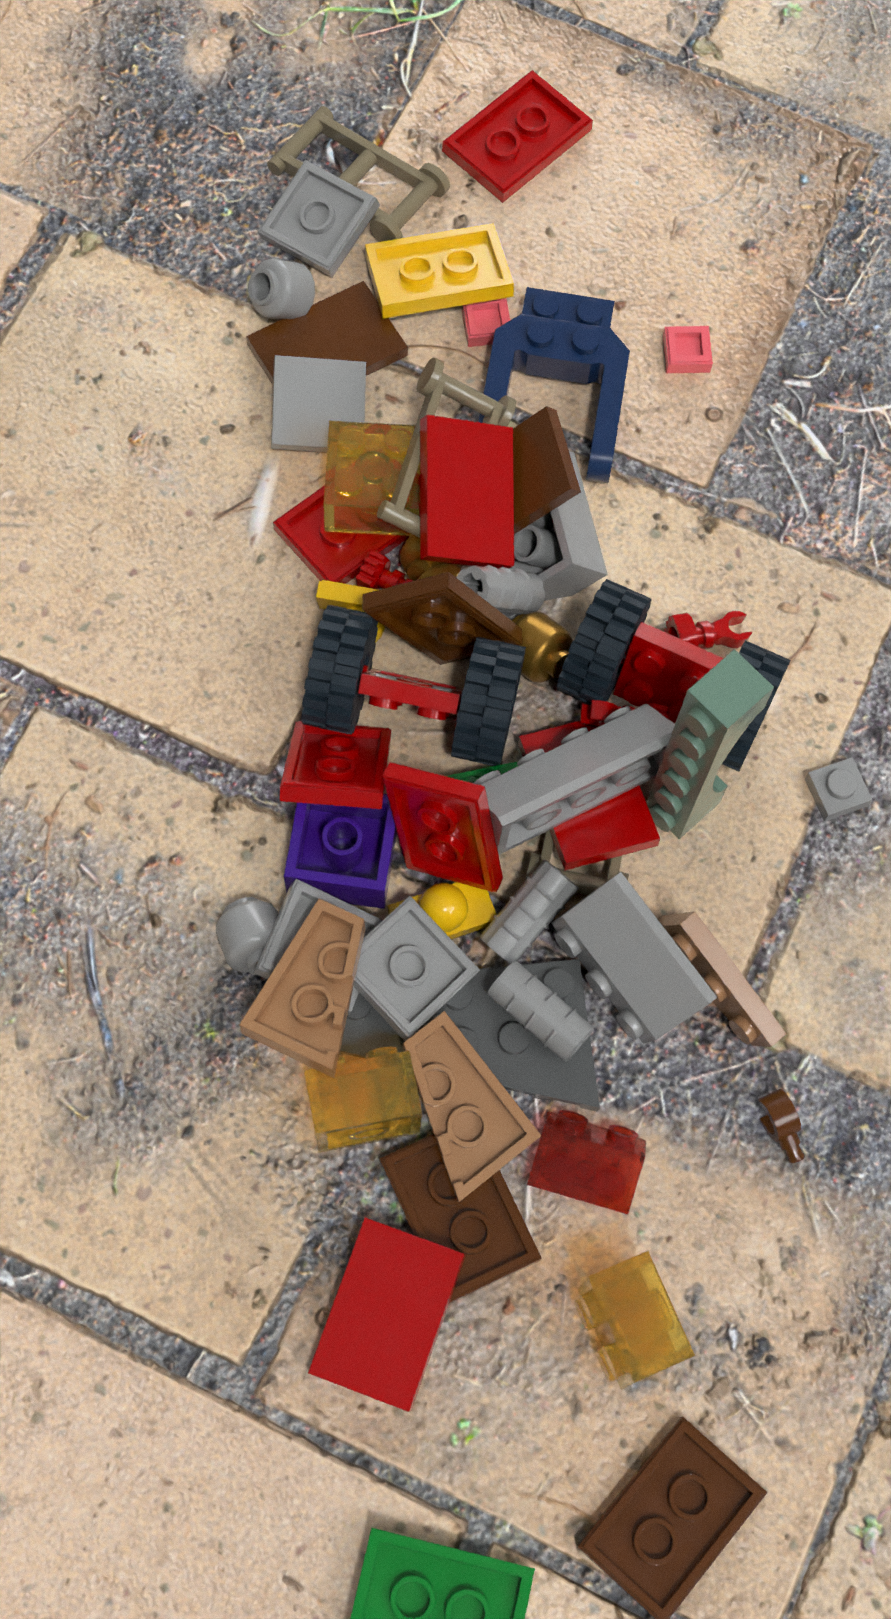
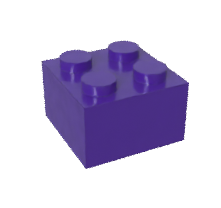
(343, 851)

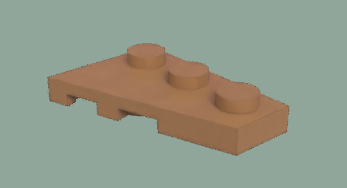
(735, 997)
(466, 1106)

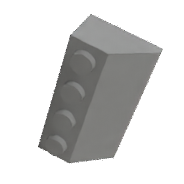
(576, 775)

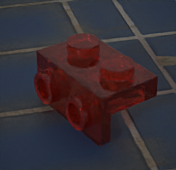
(588, 1161)

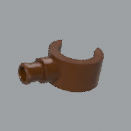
(782, 1123)

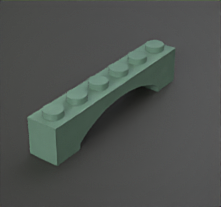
(706, 730)

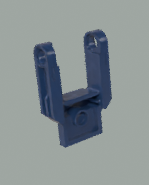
(567, 341)

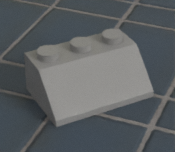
(562, 547)
(632, 960)

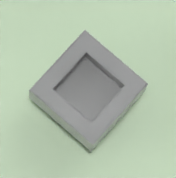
(838, 789)

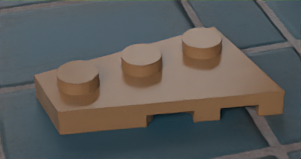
(310, 990)

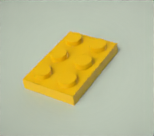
(439, 270)

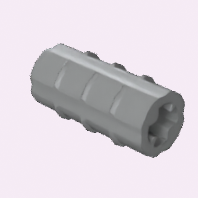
(505, 589)
(529, 912)
(540, 1011)

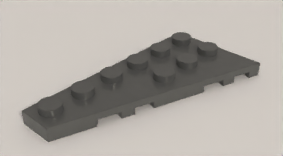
(498, 1038)

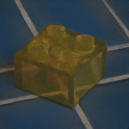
(363, 473)
(364, 1100)
(632, 1321)

